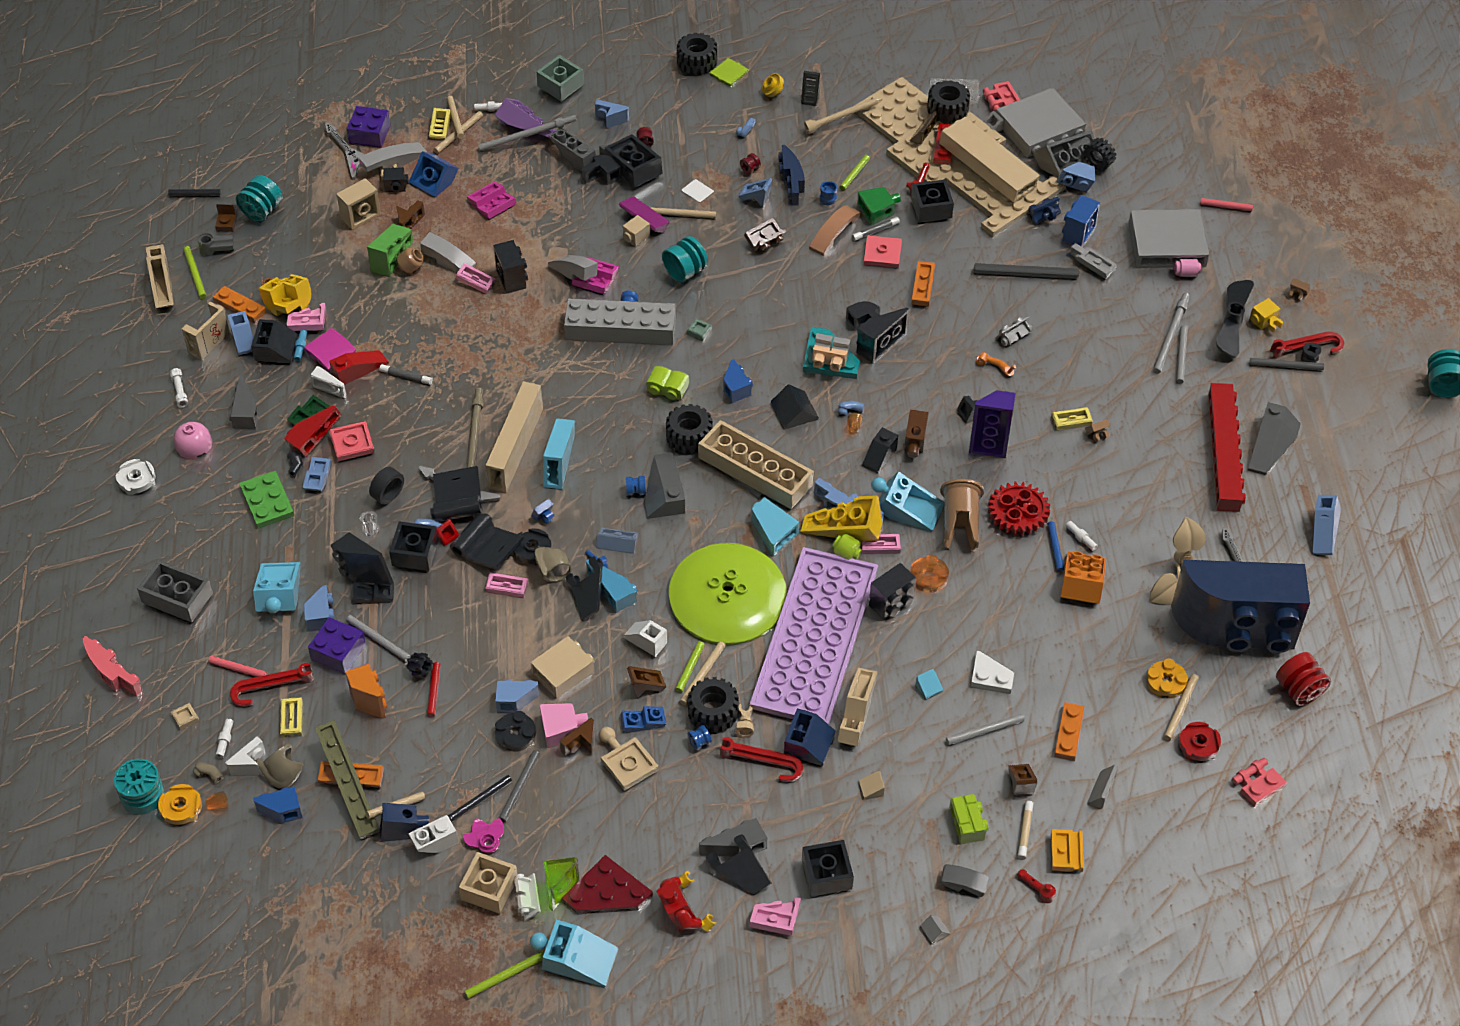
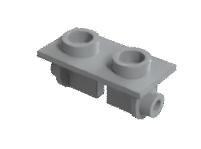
(1019, 326)

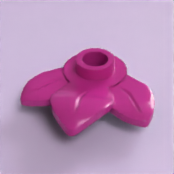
(485, 833)

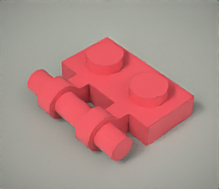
(1004, 92)
(1262, 787)

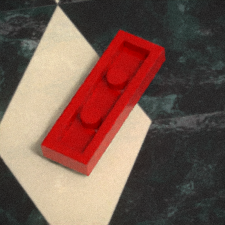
(941, 154)

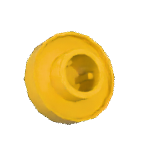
(772, 85)

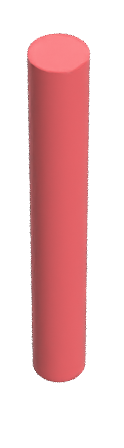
(1225, 204)
(236, 667)

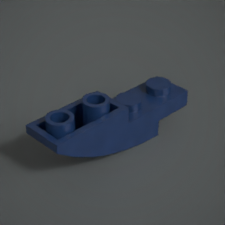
(792, 173)

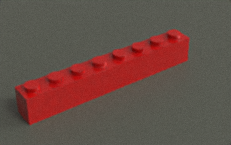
(1225, 447)

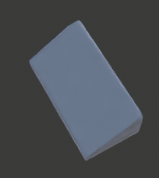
(617, 540)

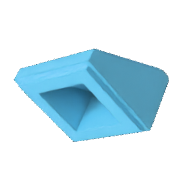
(929, 684)

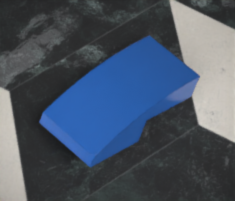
(643, 720)

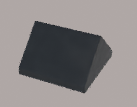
(793, 407)

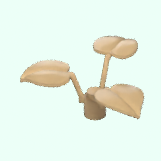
(1186, 538)

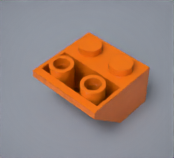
(366, 691)

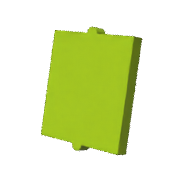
(729, 72)

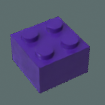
(368, 126)
(337, 645)

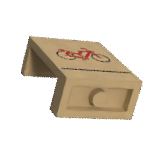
(209, 335)

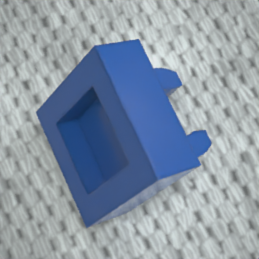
(543, 511)

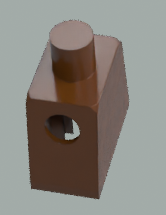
(916, 432)

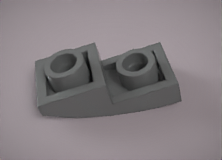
(961, 877)

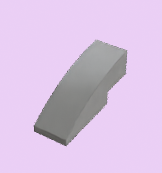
(445, 253)
(575, 266)

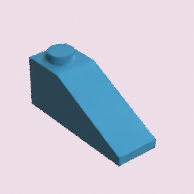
(616, 588)

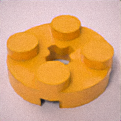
(1169, 669)
(184, 814)

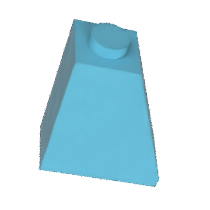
(774, 525)

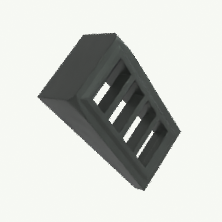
(810, 98)

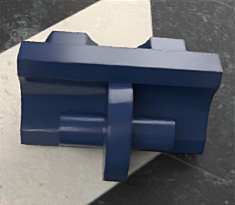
(1046, 210)

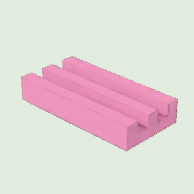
(473, 280)
(881, 546)
(506, 588)

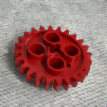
(1018, 508)

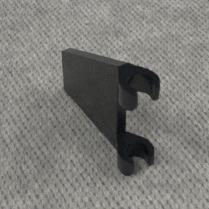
(587, 591)
(742, 868)

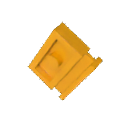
(1067, 850)

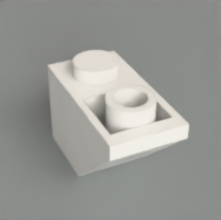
(647, 636)
(435, 836)

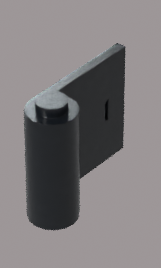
(456, 494)
(485, 543)

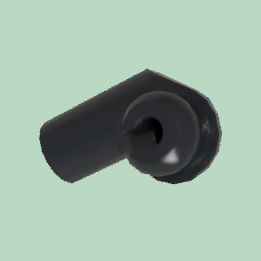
(297, 463)

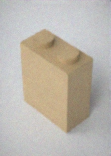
(562, 666)

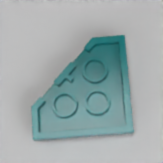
(851, 367)

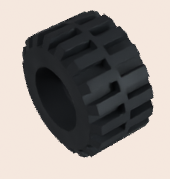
(697, 53)
(949, 101)
(683, 418)
(713, 691)

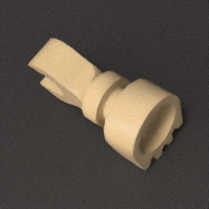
(745, 726)

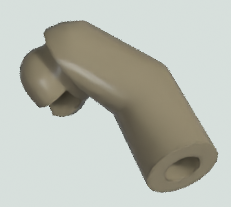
(209, 769)

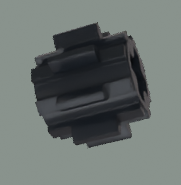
(419, 664)

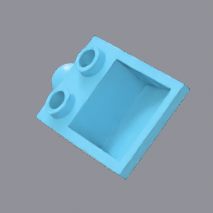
(908, 502)
(277, 587)
(583, 956)

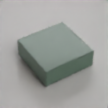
(699, 329)

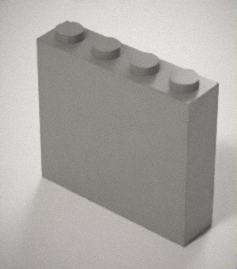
(1040, 121)
(1167, 237)

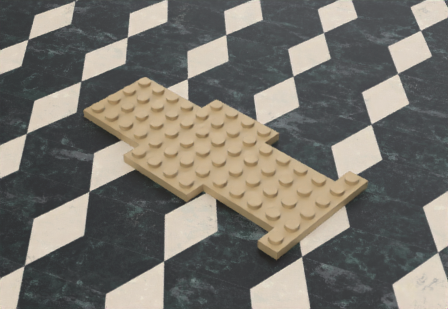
(899, 116)

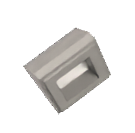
(994, 121)
(934, 929)

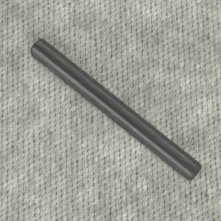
(1020, 270)

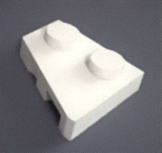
(991, 674)

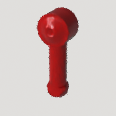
(926, 166)
(1046, 892)

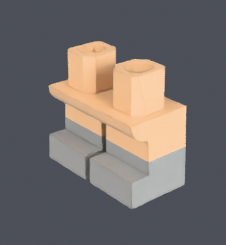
(826, 354)

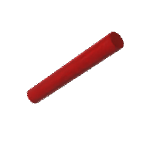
(433, 689)

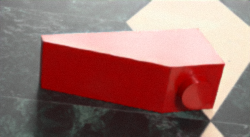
(356, 364)
(309, 432)

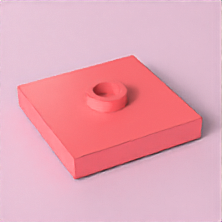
(882, 251)
(351, 441)

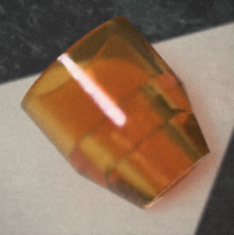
(854, 422)
(217, 801)

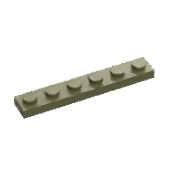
(347, 778)

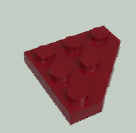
(607, 889)

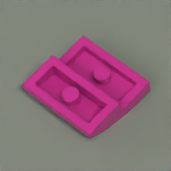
(491, 200)
(601, 282)
(327, 347)

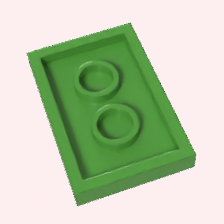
(266, 499)

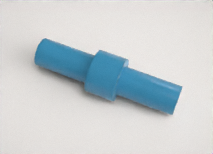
(299, 345)

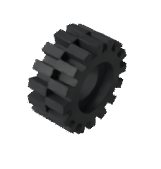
(1107, 154)

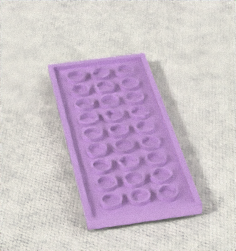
(814, 635)

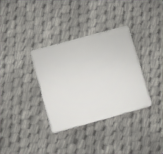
(697, 190)

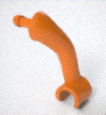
(983, 358)

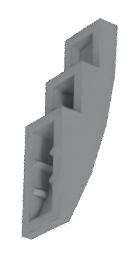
(388, 156)

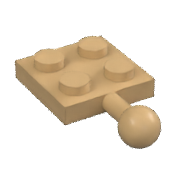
(627, 762)

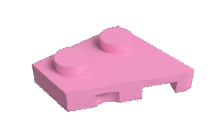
(307, 319)
(776, 916)

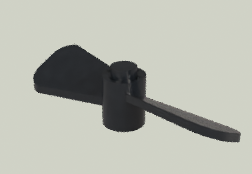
(1237, 296)

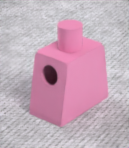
(559, 721)

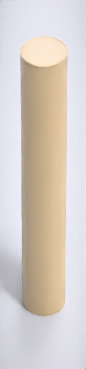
(407, 800)

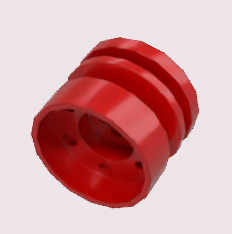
(1303, 678)

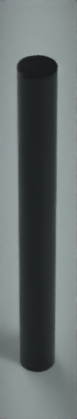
(479, 798)

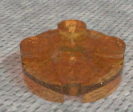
(934, 565)

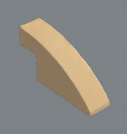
(159, 276)
(857, 706)

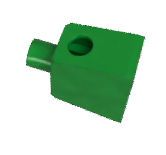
(877, 204)

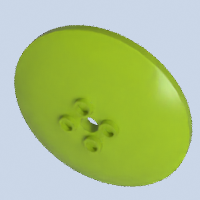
(723, 615)

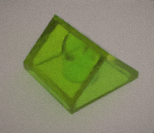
(560, 878)

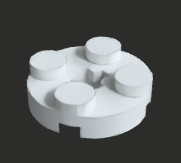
(135, 485)

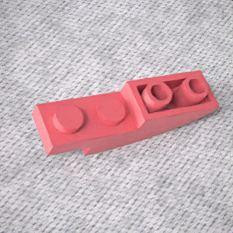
(108, 669)

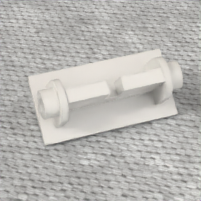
(528, 900)

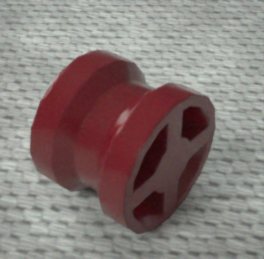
(645, 135)
(750, 163)

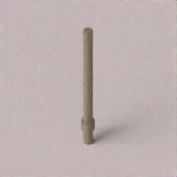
(477, 406)

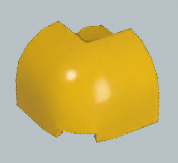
(286, 294)

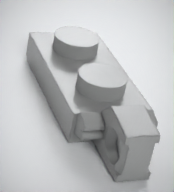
(1093, 260)

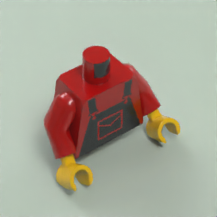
(678, 905)

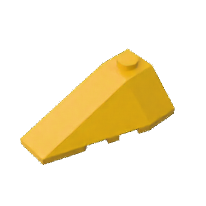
(857, 518)

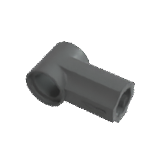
(209, 244)

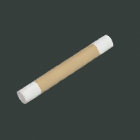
(1022, 851)

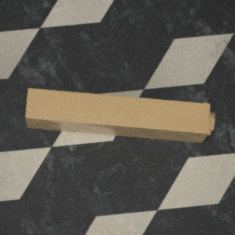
(989, 159)
(514, 437)

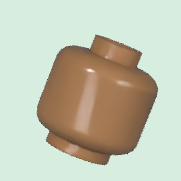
(409, 260)

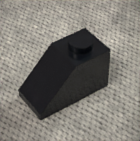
(880, 450)

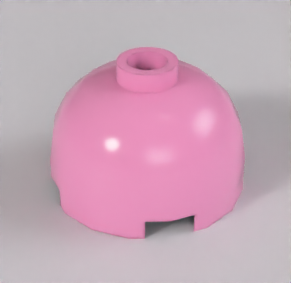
(192, 440)

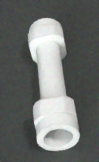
(181, 397)

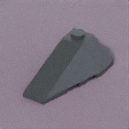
(1063, 153)
(1275, 435)
(664, 488)

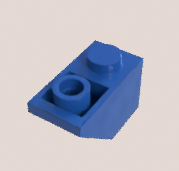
(736, 383)
(279, 805)

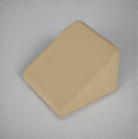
(872, 785)

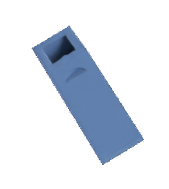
(1326, 524)

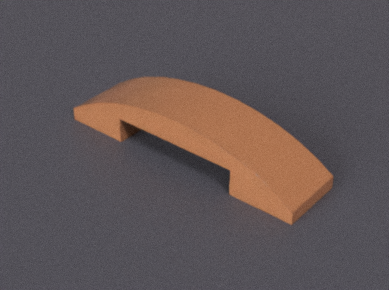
(832, 228)

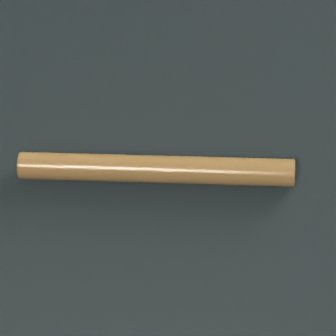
(455, 117)
(453, 136)
(686, 213)
(704, 670)
(1181, 707)

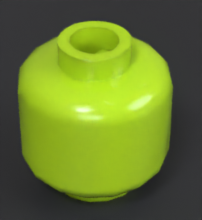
(847, 547)

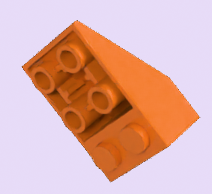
(1083, 577)

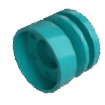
(259, 198)
(685, 259)
(1444, 373)
(138, 786)

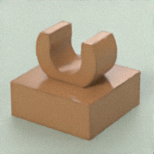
(1299, 286)
(1098, 428)

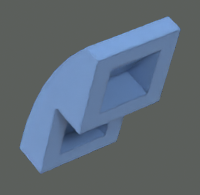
(317, 475)

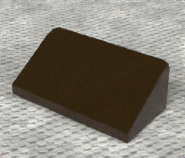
(924, 129)

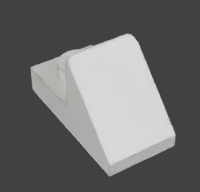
(244, 760)

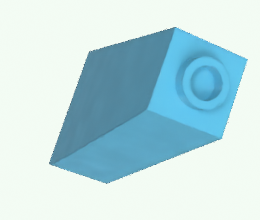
(558, 453)

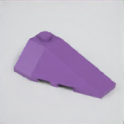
(518, 115)

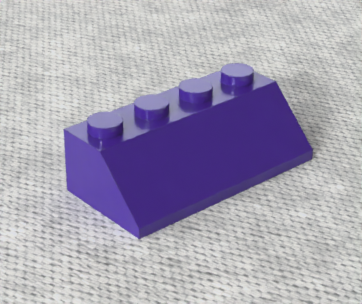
(992, 424)

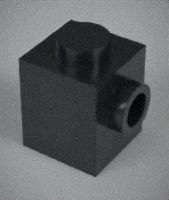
(395, 179)

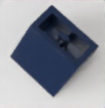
(809, 737)

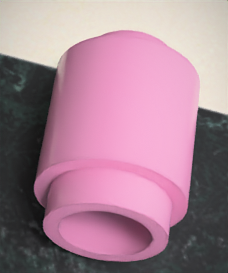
(1187, 268)

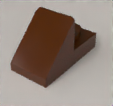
(412, 216)
(226, 217)
(645, 679)
(580, 736)
(1023, 779)

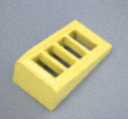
(440, 113)

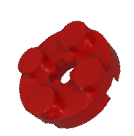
(1197, 751)

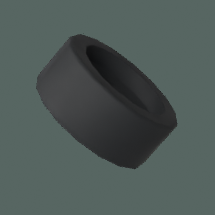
(386, 485)

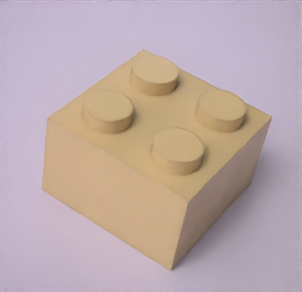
(358, 203)
(488, 882)

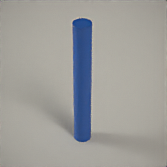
(1055, 546)

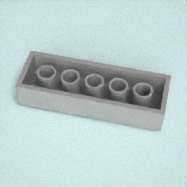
(620, 321)

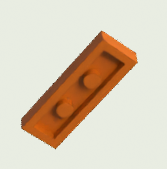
(923, 283)
(237, 303)
(1069, 731)
(368, 774)

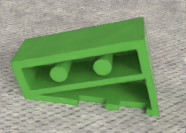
(386, 247)

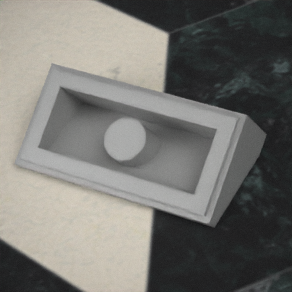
(1103, 786)

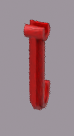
(1286, 346)
(303, 673)
(730, 748)

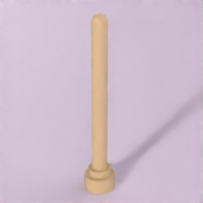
(812, 125)

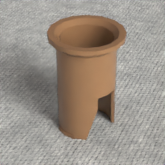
(961, 509)

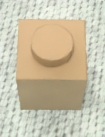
(636, 230)

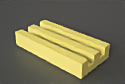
(1074, 419)
(291, 731)

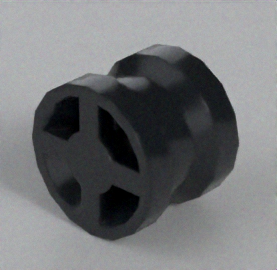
(1311, 352)

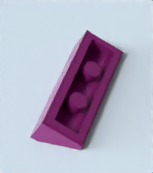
(637, 207)

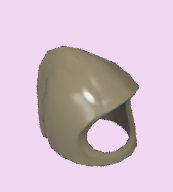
(547, 559)
(280, 768)

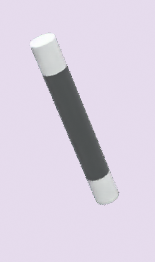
(876, 228)
(406, 374)

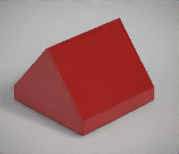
(447, 532)

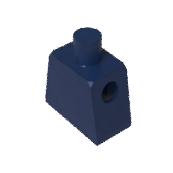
(399, 820)

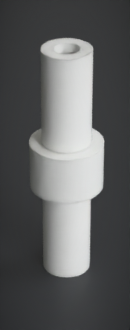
(490, 106)
(1081, 535)
(224, 738)

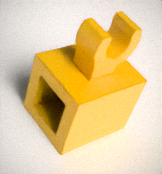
(1266, 315)

